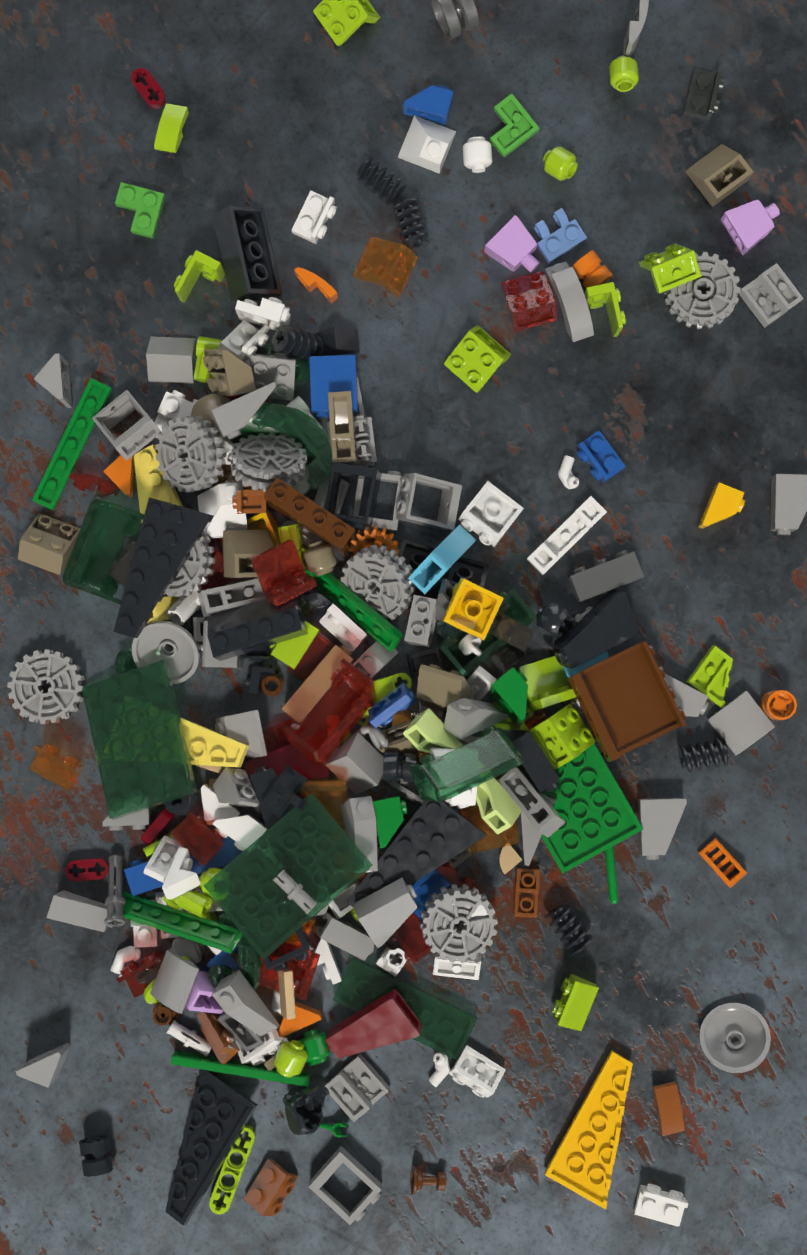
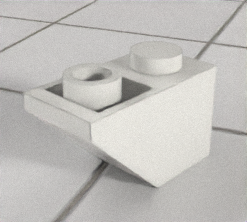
(242, 829)

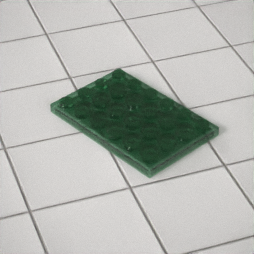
(139, 740)
(311, 852)

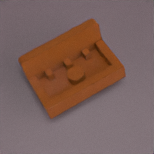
(218, 1036)
(270, 1189)

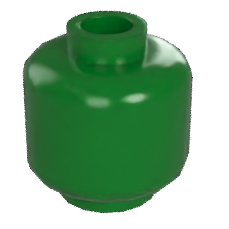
(315, 1046)

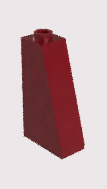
(287, 756)
(375, 1026)

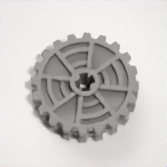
(719, 296)
(190, 453)
(267, 457)
(194, 570)
(380, 580)
(32, 677)
(450, 908)

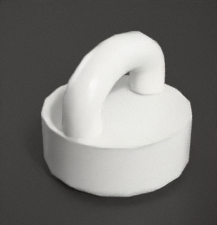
(470, 644)

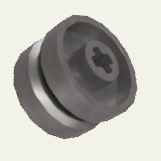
(455, 14)

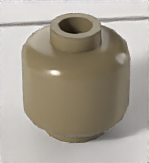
(320, 558)

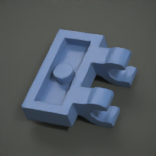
(560, 241)

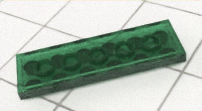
(444, 1025)

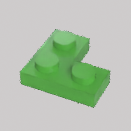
(518, 126)
(147, 207)

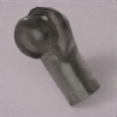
(148, 974)

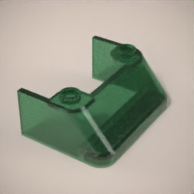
(99, 547)
(511, 606)
(466, 766)

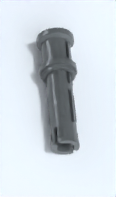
(115, 900)

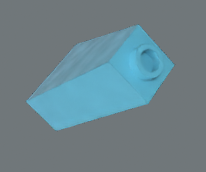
(441, 559)

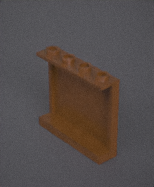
(309, 516)
(627, 700)

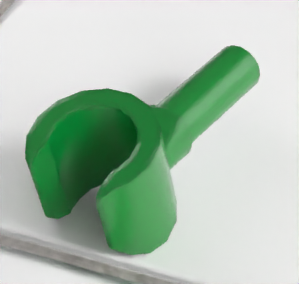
(336, 1129)

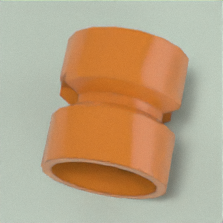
(591, 271)
(778, 705)

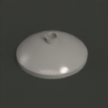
(153, 647)
(730, 1023)

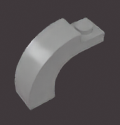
(572, 301)

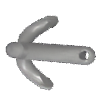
(376, 736)

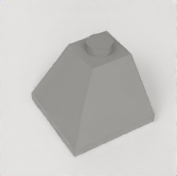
(245, 729)

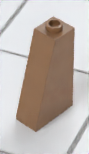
(316, 685)

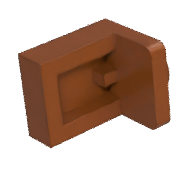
(249, 501)

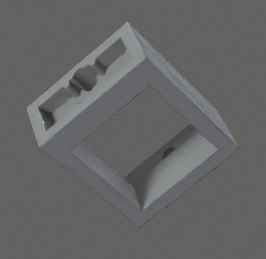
(136, 436)
(448, 503)
(391, 526)
(418, 631)
(333, 1163)

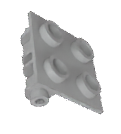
(277, 370)
(363, 440)

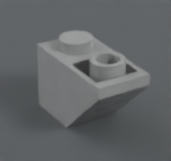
(374, 659)
(235, 788)
(137, 820)

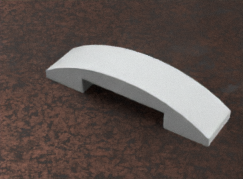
(566, 535)

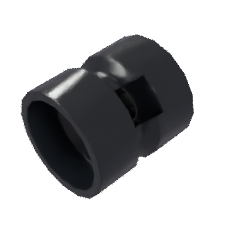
(396, 765)
(96, 1155)

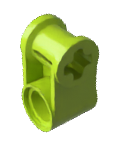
(387, 685)

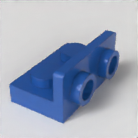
(600, 457)
(396, 701)
(426, 887)

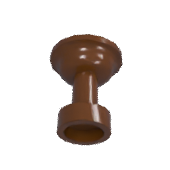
(163, 1015)
(417, 1180)

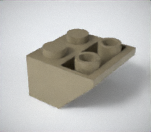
(719, 173)
(227, 373)
(48, 543)
(240, 547)
(440, 688)

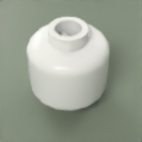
(477, 154)

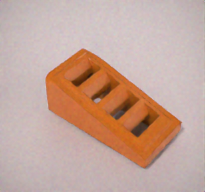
(729, 882)

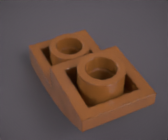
(526, 893)
(669, 1108)

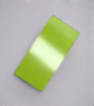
(170, 128)

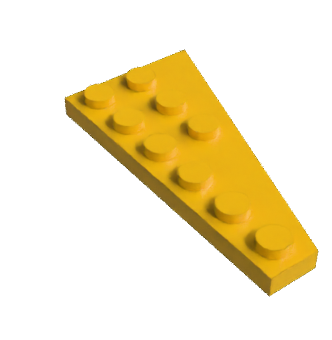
(591, 1142)

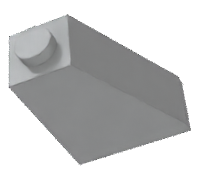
(787, 502)
(687, 698)
(659, 821)
(386, 910)
(78, 911)
(343, 935)

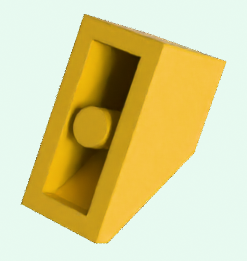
(722, 504)

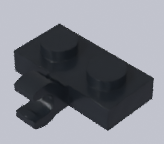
(285, 792)

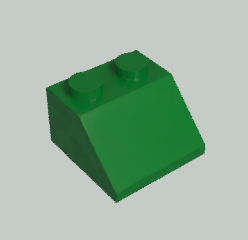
(511, 695)
(389, 816)

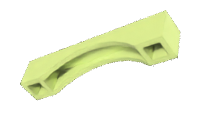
(493, 801)

